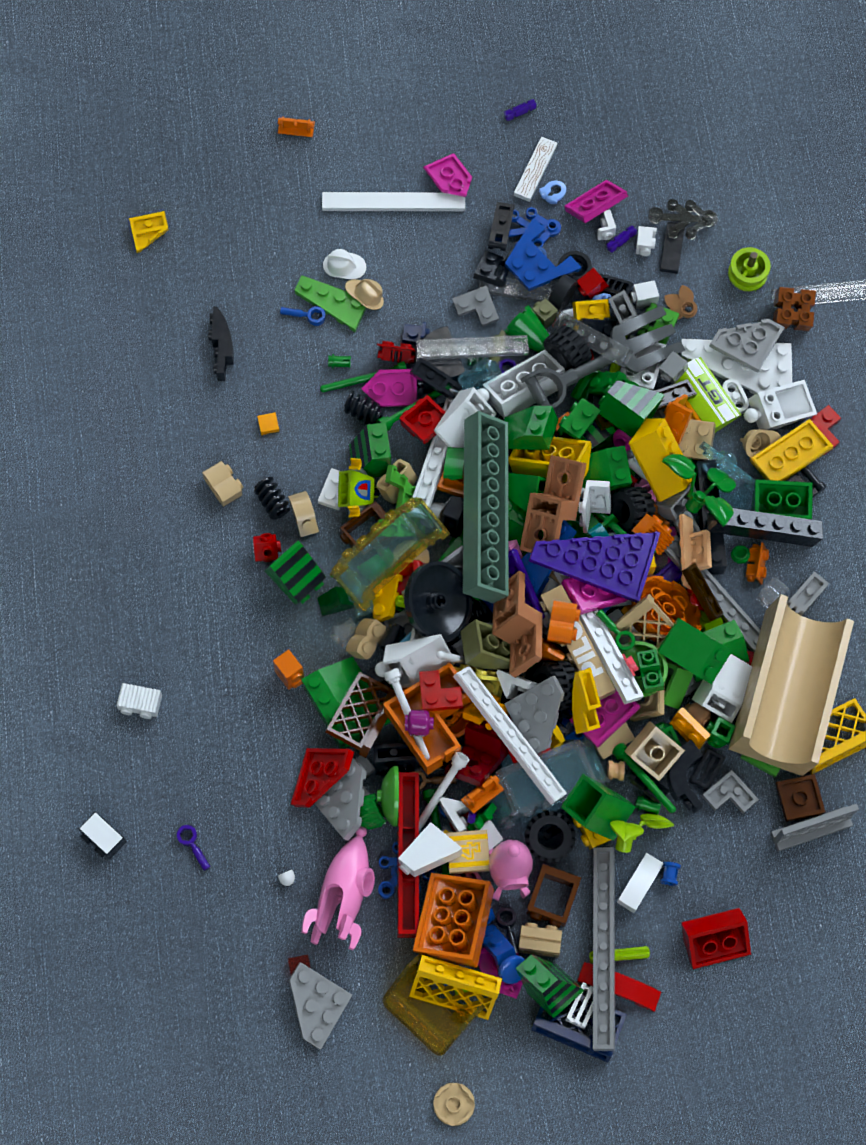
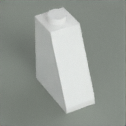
(428, 851)

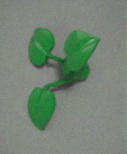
(717, 506)

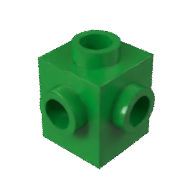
(720, 731)

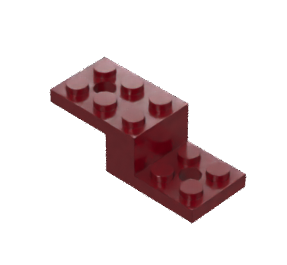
(484, 753)

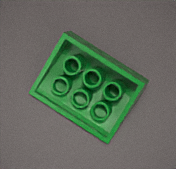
(328, 689)

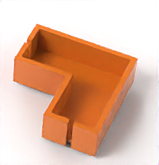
(440, 740)

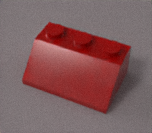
(716, 938)

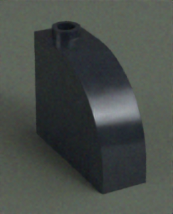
(451, 367)

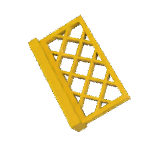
(846, 747)
(457, 979)

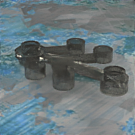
(704, 218)

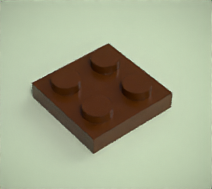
(800, 797)

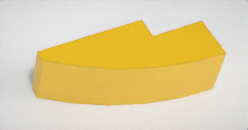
(585, 701)

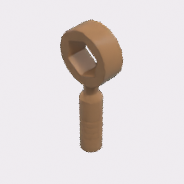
(434, 780)

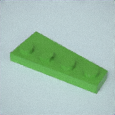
(332, 300)

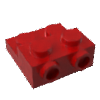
(422, 419)

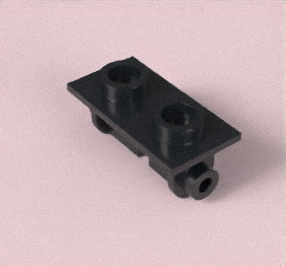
(634, 779)

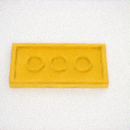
(791, 452)

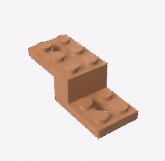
(556, 504)
(518, 626)

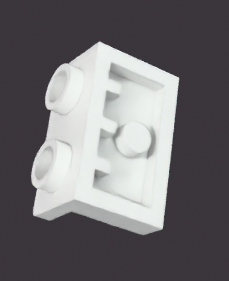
(329, 493)

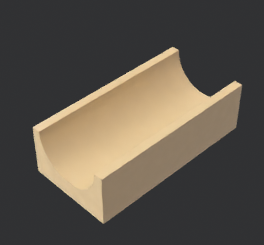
(791, 689)

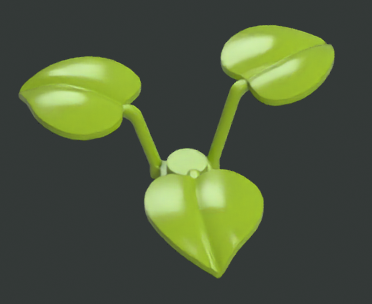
(628, 832)

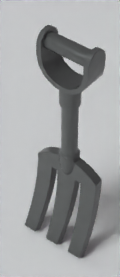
(618, 334)

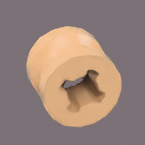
(615, 770)

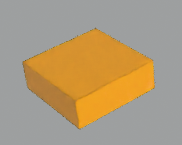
(268, 423)

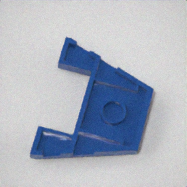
(531, 265)

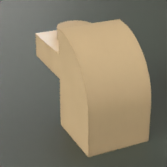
(303, 513)

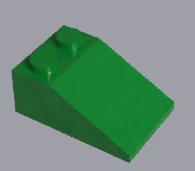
(532, 428)
(611, 466)
(694, 650)

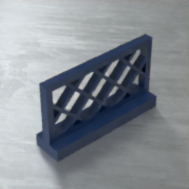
(572, 1038)

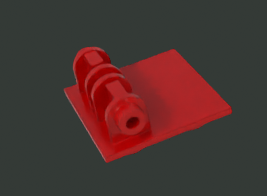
(388, 347)

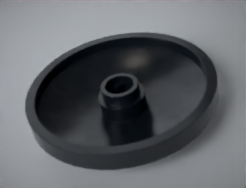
(437, 601)

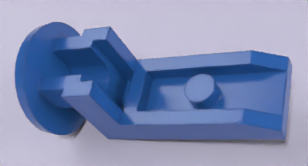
(503, 953)

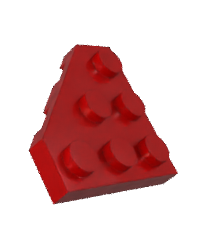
(319, 773)

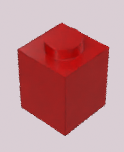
(591, 283)

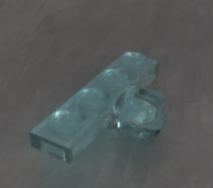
(728, 463)

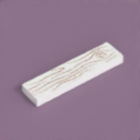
(535, 169)

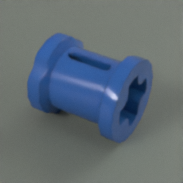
(670, 873)

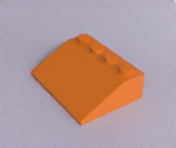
(454, 919)

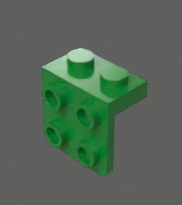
(604, 379)
(579, 420)

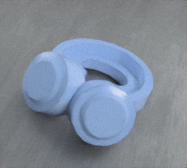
(544, 191)

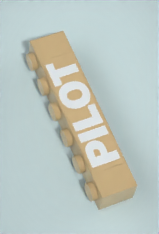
(582, 650)

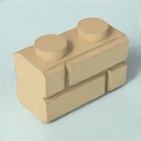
(540, 940)

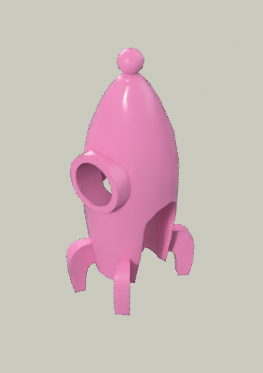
(510, 867)
(345, 883)

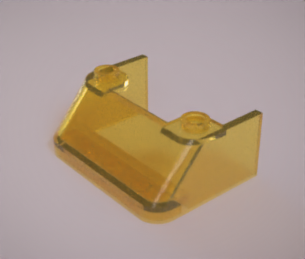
(427, 1021)

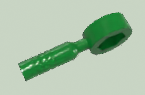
(612, 627)

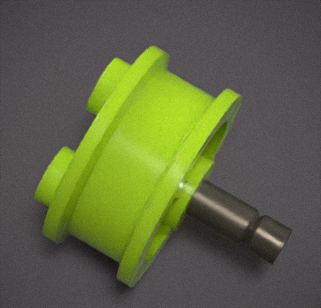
(749, 269)

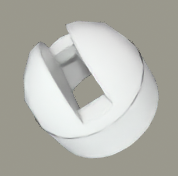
(287, 878)

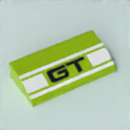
(711, 401)

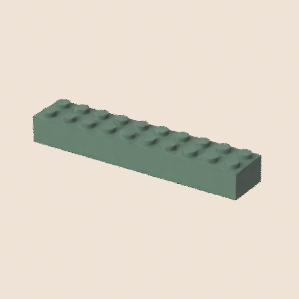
(485, 508)

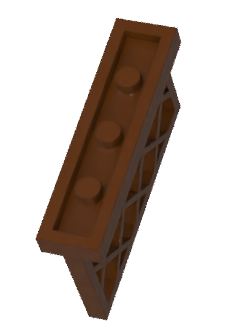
(375, 724)

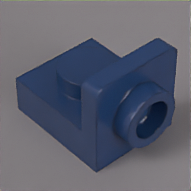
(414, 332)

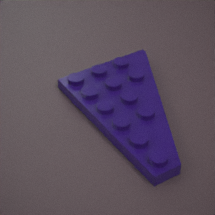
(608, 563)

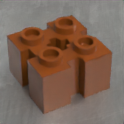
(802, 301)

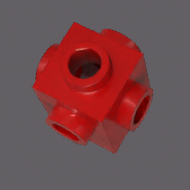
(266, 547)

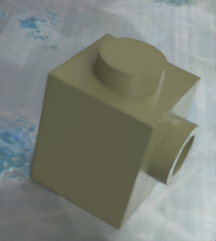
(545, 312)

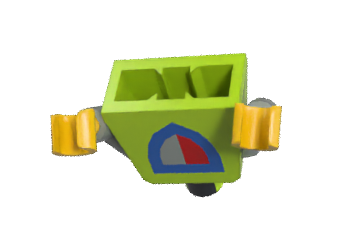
(356, 488)

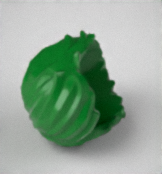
(371, 813)

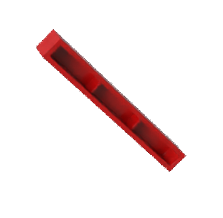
(406, 833)

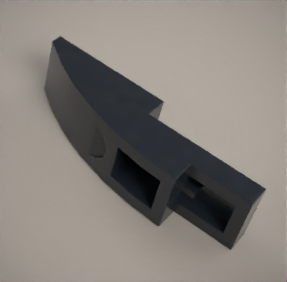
(221, 342)

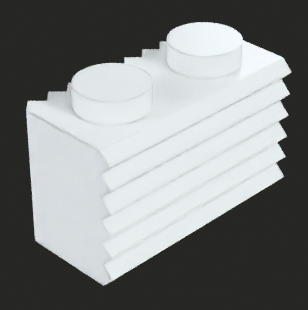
(139, 700)

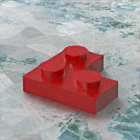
(824, 421)
(436, 698)

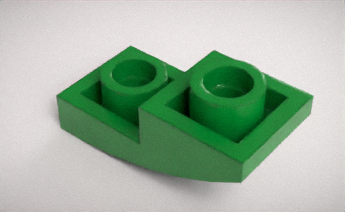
(454, 463)
(650, 671)

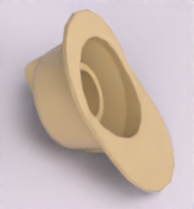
(366, 292)
(757, 440)

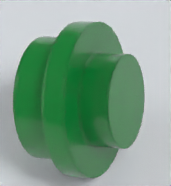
(740, 554)

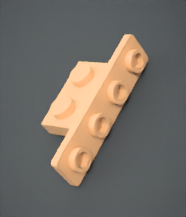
(694, 547)

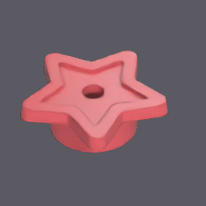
(631, 664)

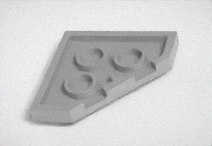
(748, 342)
(537, 713)
(343, 801)
(316, 1004)

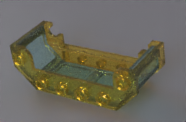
(387, 550)

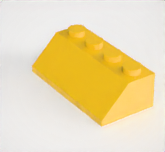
(650, 447)
(537, 461)

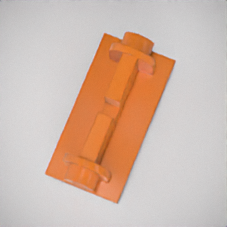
(296, 127)
(757, 571)
(482, 795)

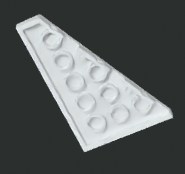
(774, 372)

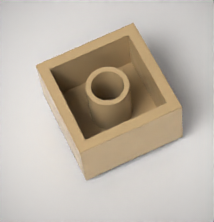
(695, 434)
(654, 751)

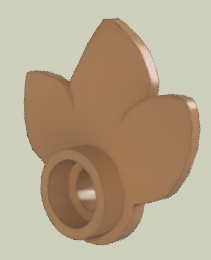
(679, 302)

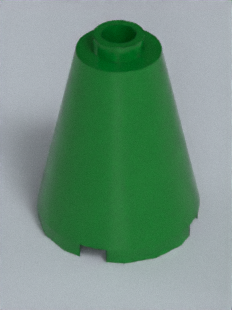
(528, 324)

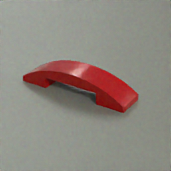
(626, 988)

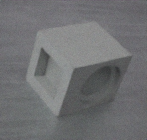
(673, 368)

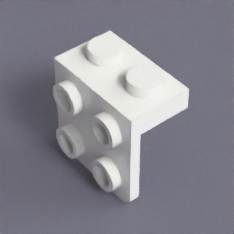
(595, 500)

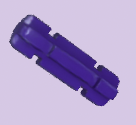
(520, 109)
(621, 238)

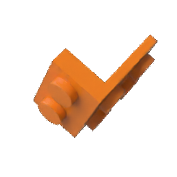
(678, 417)

